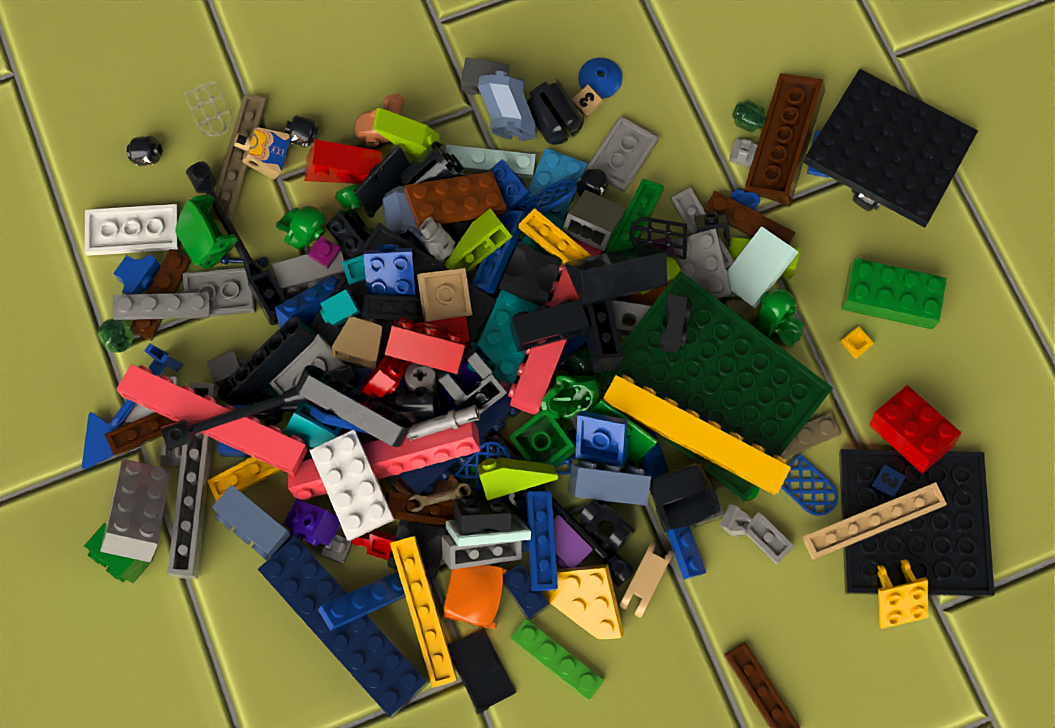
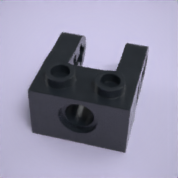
(482, 393)
(599, 512)

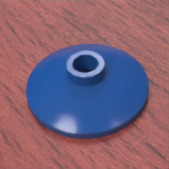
(603, 85)

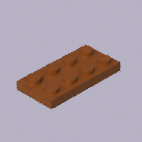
(454, 198)

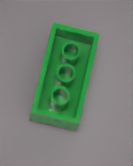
(894, 293)

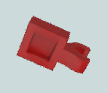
(376, 542)

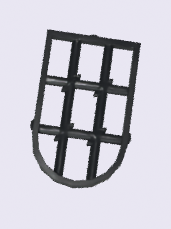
(667, 233)

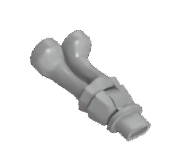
(439, 243)

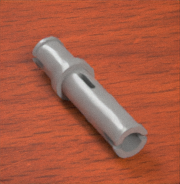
(444, 422)

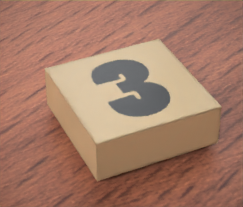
(587, 100)

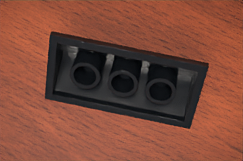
(618, 273)

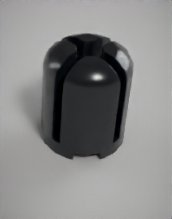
(564, 107)
(431, 166)

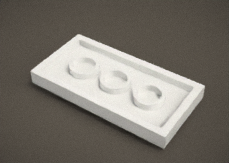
(131, 229)
(351, 485)

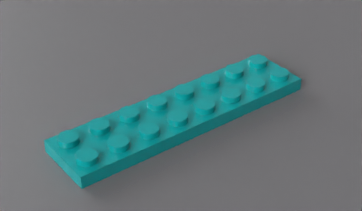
(497, 337)

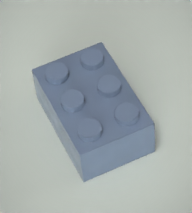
(609, 483)
(250, 523)

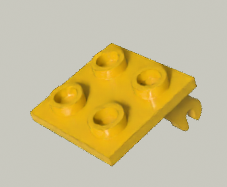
(902, 602)

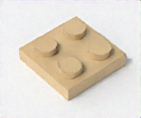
(444, 294)

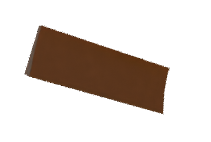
(785, 138)

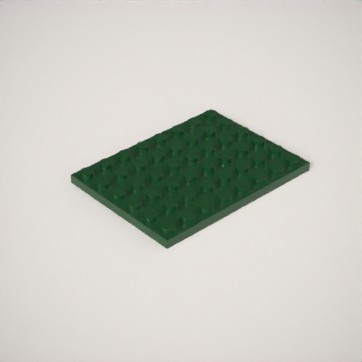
(724, 375)

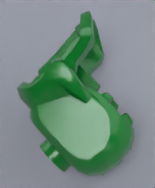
(302, 226)
(777, 318)
(571, 396)

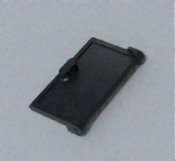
(379, 182)
(476, 665)

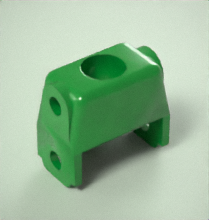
(201, 234)

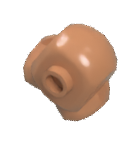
(364, 123)

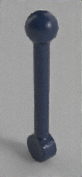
(225, 260)

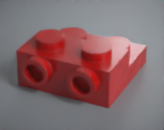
(384, 377)

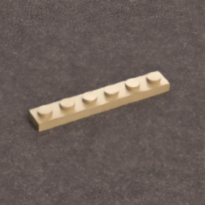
(874, 521)

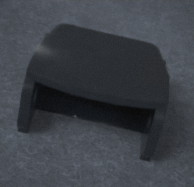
(683, 497)

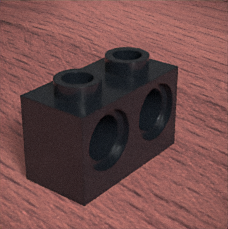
(349, 231)

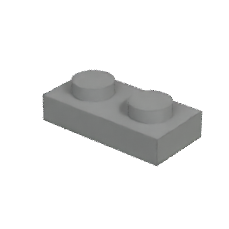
(768, 538)

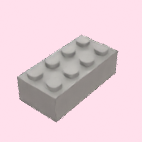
(136, 510)

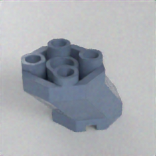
(507, 106)
(399, 217)

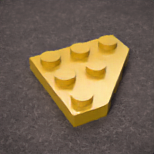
(588, 599)

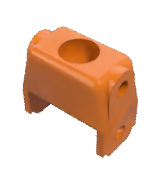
(474, 595)

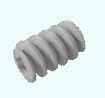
(420, 376)

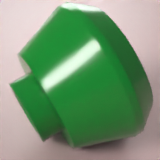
(347, 197)

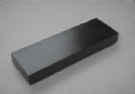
(391, 307)

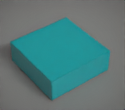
(354, 270)

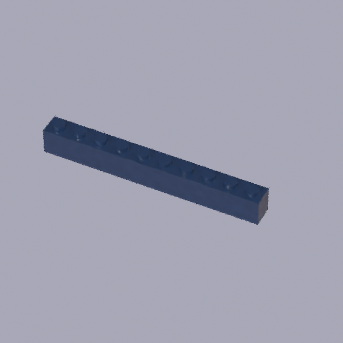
(423, 480)

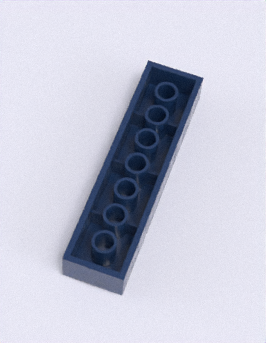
(358, 644)

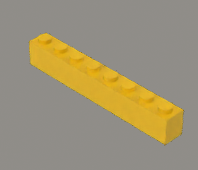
(696, 435)

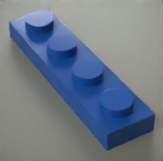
(494, 264)
(542, 541)
(362, 601)

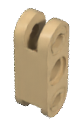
(646, 579)

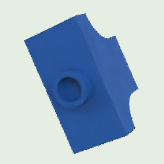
(137, 274)

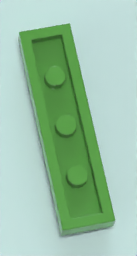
(557, 659)

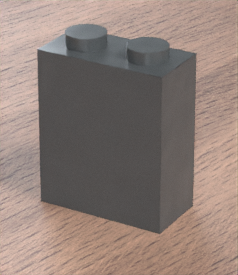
(593, 220)

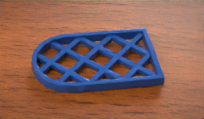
(544, 194)
(468, 463)
(812, 469)

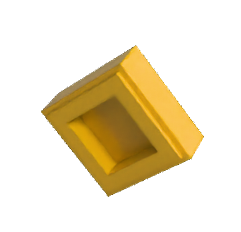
(857, 342)

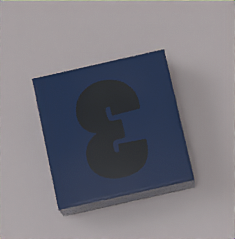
(888, 481)

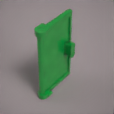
(639, 440)

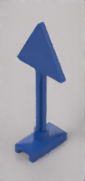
(96, 446)

